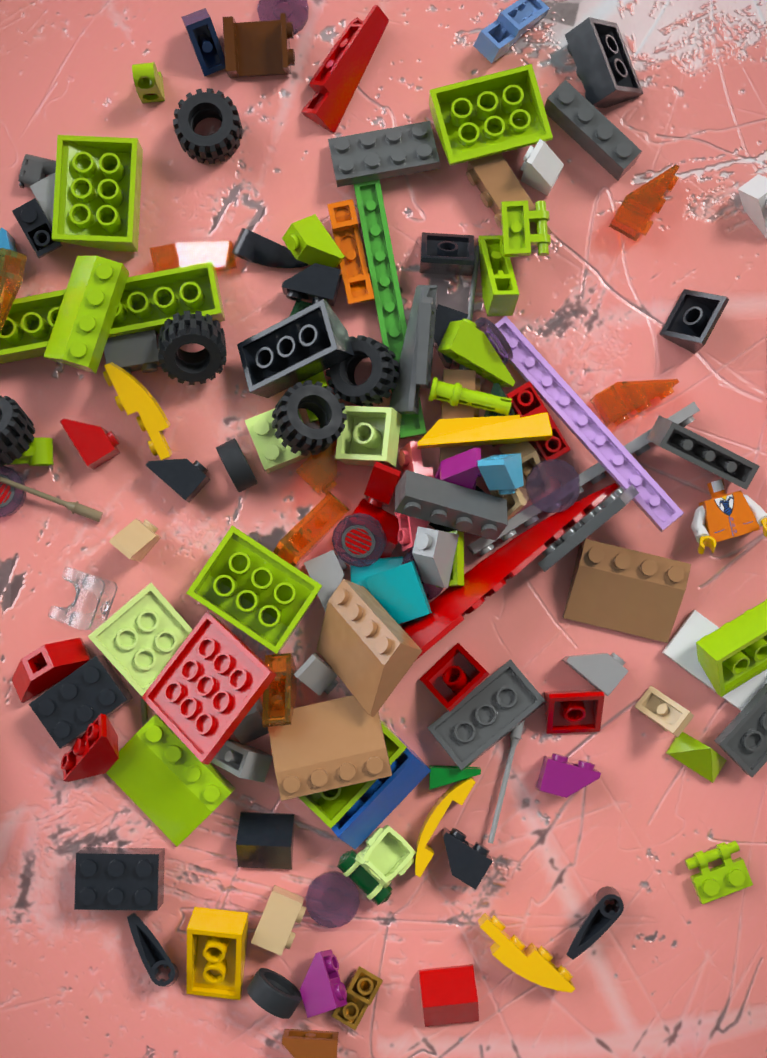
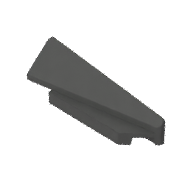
(417, 352)

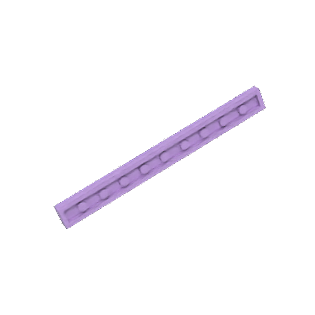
(589, 428)

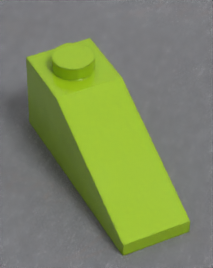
(497, 277)
(474, 351)

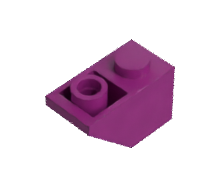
(461, 468)
(563, 777)
(322, 985)

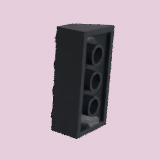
(294, 350)

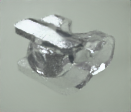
(91, 602)

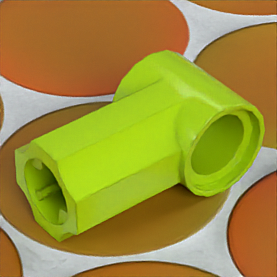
(39, 453)

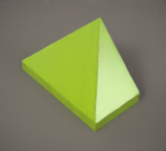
(696, 756)

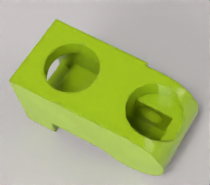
(148, 81)

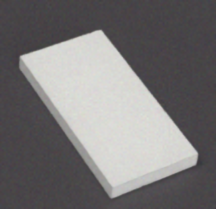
(684, 653)

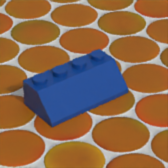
(381, 799)

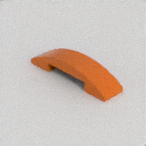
(348, 239)

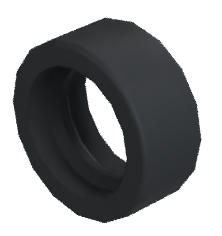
(236, 465)
(274, 993)

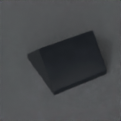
(447, 254)
(693, 319)
(265, 840)

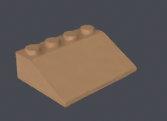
(626, 590)
(365, 645)
(328, 748)

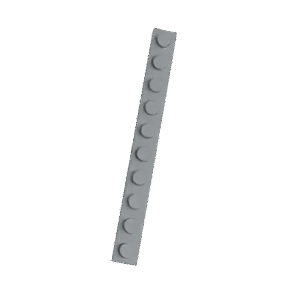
(593, 474)

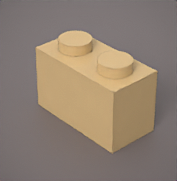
(278, 920)

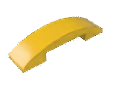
(457, 793)

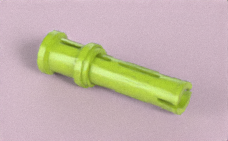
(456, 394)

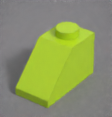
(312, 243)

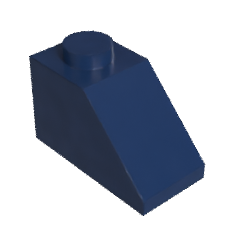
(204, 41)

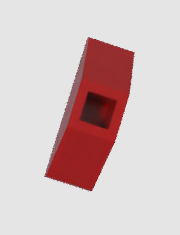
(527, 403)
(48, 666)
(93, 752)

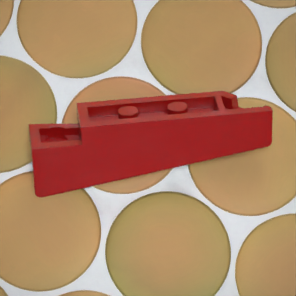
(343, 69)

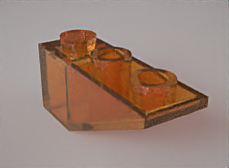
(638, 206)
(624, 397)

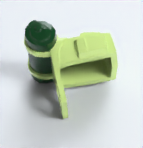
(378, 863)

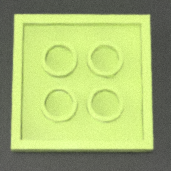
(142, 637)

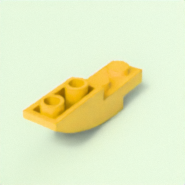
(135, 397)
(530, 963)

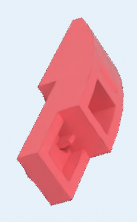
(411, 459)

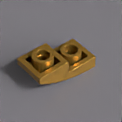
(360, 994)

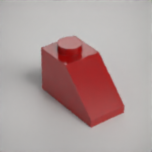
(92, 442)
(381, 485)

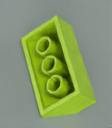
(87, 312)
(735, 650)
(334, 803)

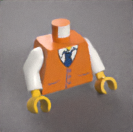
(725, 517)

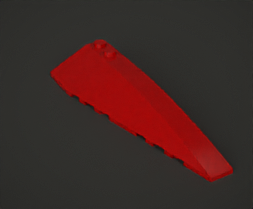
(493, 572)

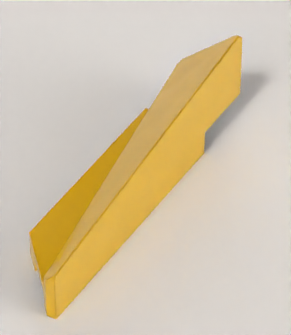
(487, 431)

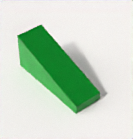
(445, 775)

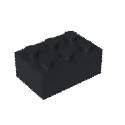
(80, 699)
(119, 878)

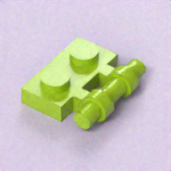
(516, 228)
(721, 879)

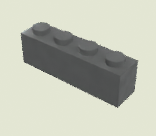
(591, 130)
(702, 452)
(451, 505)

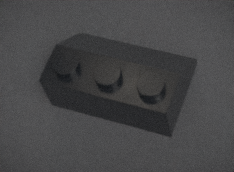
(603, 63)

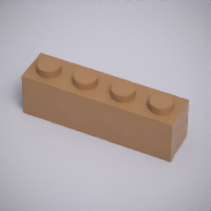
(498, 185)
(468, 380)

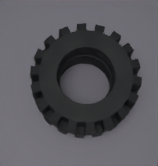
(204, 106)
(192, 365)
(381, 377)
(322, 404)
(15, 431)

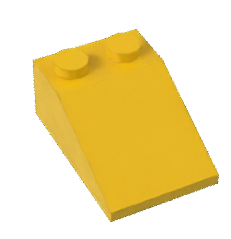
(216, 952)

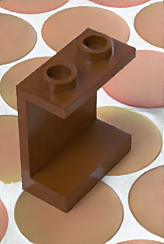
(258, 47)

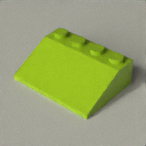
(489, 114)
(98, 192)
(254, 590)
(168, 780)

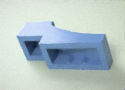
(509, 27)

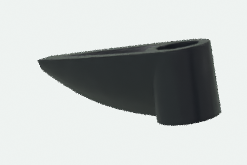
(264, 251)
(597, 921)
(151, 952)

